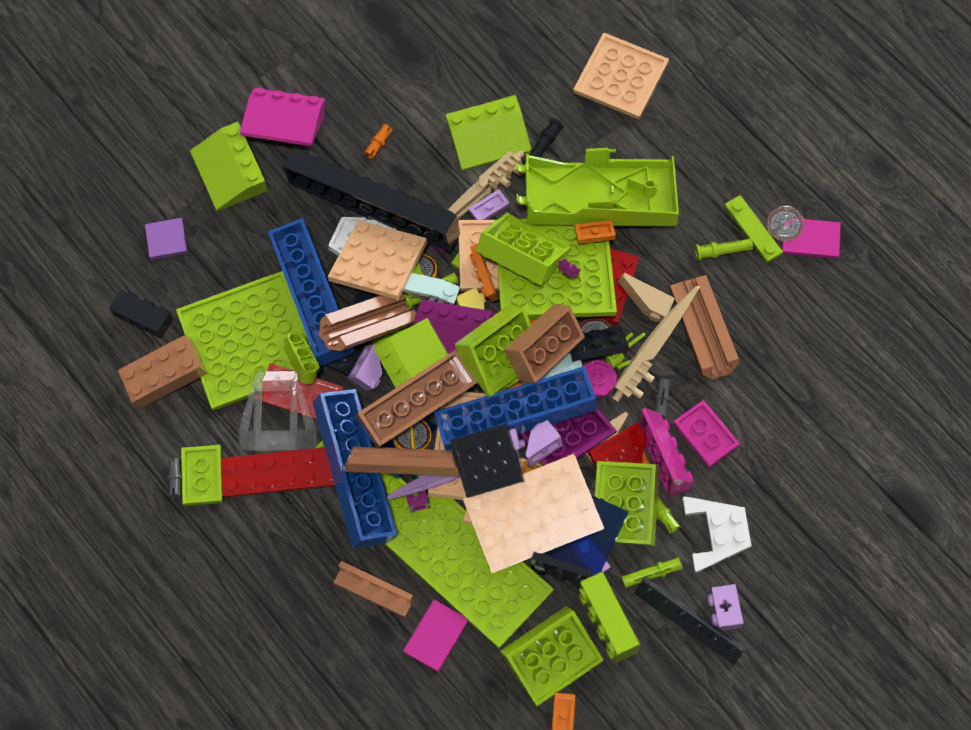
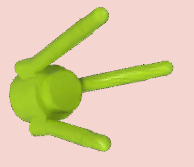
(616, 360)

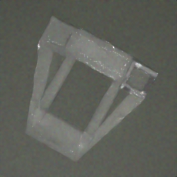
(277, 439)

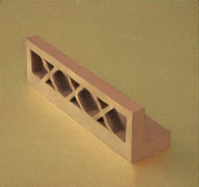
(374, 589)

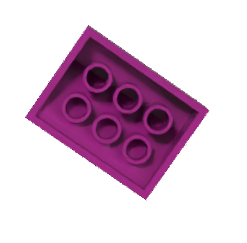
(451, 321)
(577, 435)

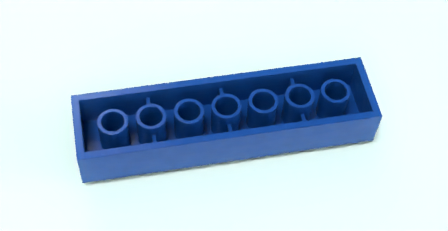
(307, 284)
(521, 407)
(359, 493)

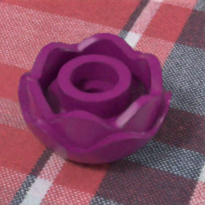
(568, 269)

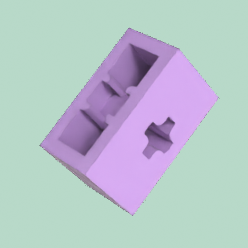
(728, 596)

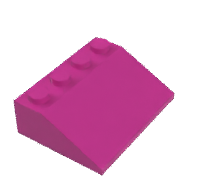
(283, 116)
(664, 453)

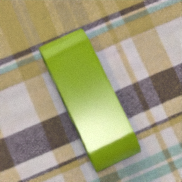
(301, 357)

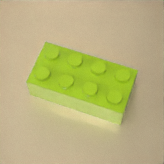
(608, 617)

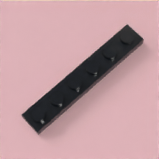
(690, 620)

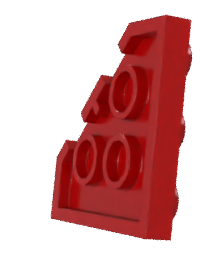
(623, 447)

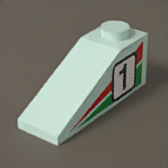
(431, 289)

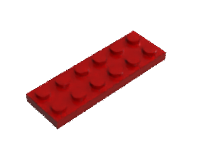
(275, 472)

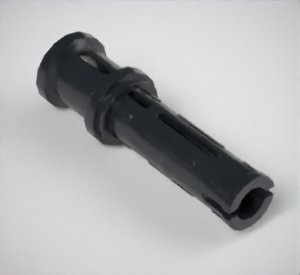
(547, 136)

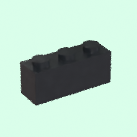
(141, 313)

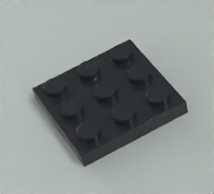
(487, 460)

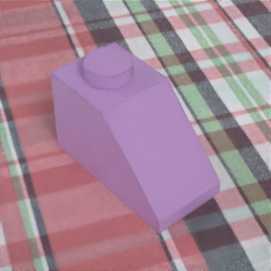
(367, 369)
(542, 442)

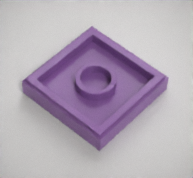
(166, 238)

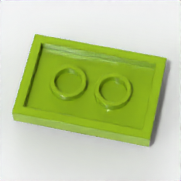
(201, 475)

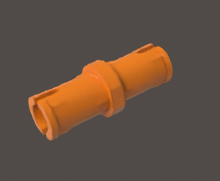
(378, 141)

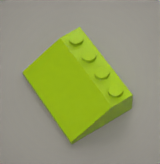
(487, 132)
(228, 167)
(522, 248)
(484, 348)
(410, 352)
(634, 490)
(552, 655)

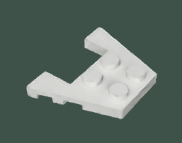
(344, 230)
(726, 530)

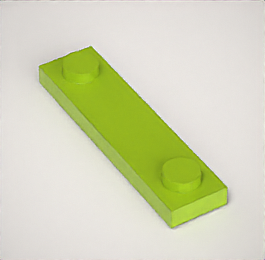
(753, 229)

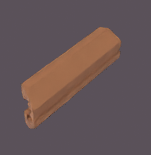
(365, 322)
(706, 329)
(401, 461)

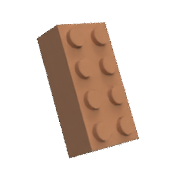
(544, 343)
(162, 371)

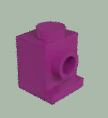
(418, 502)

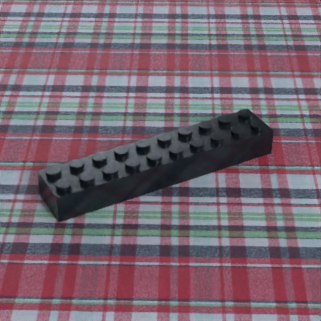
(371, 199)

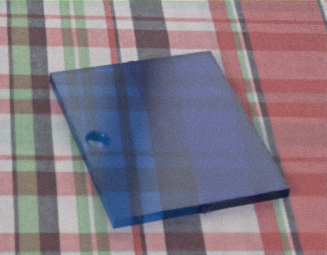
(595, 548)

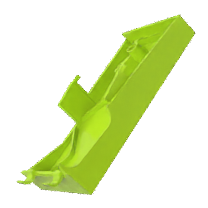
(600, 190)

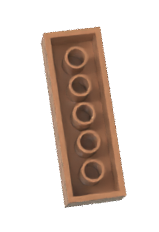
(415, 399)

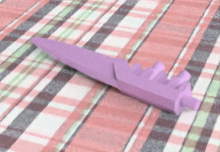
(429, 481)

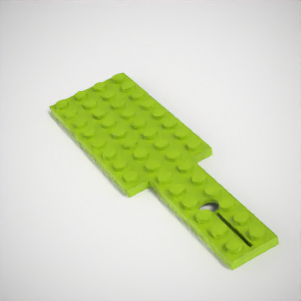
(454, 565)

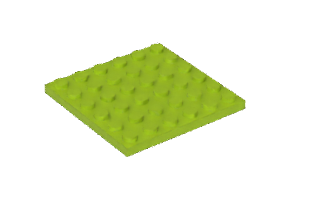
(588, 294)
(241, 335)

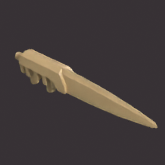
(488, 180)
(641, 363)

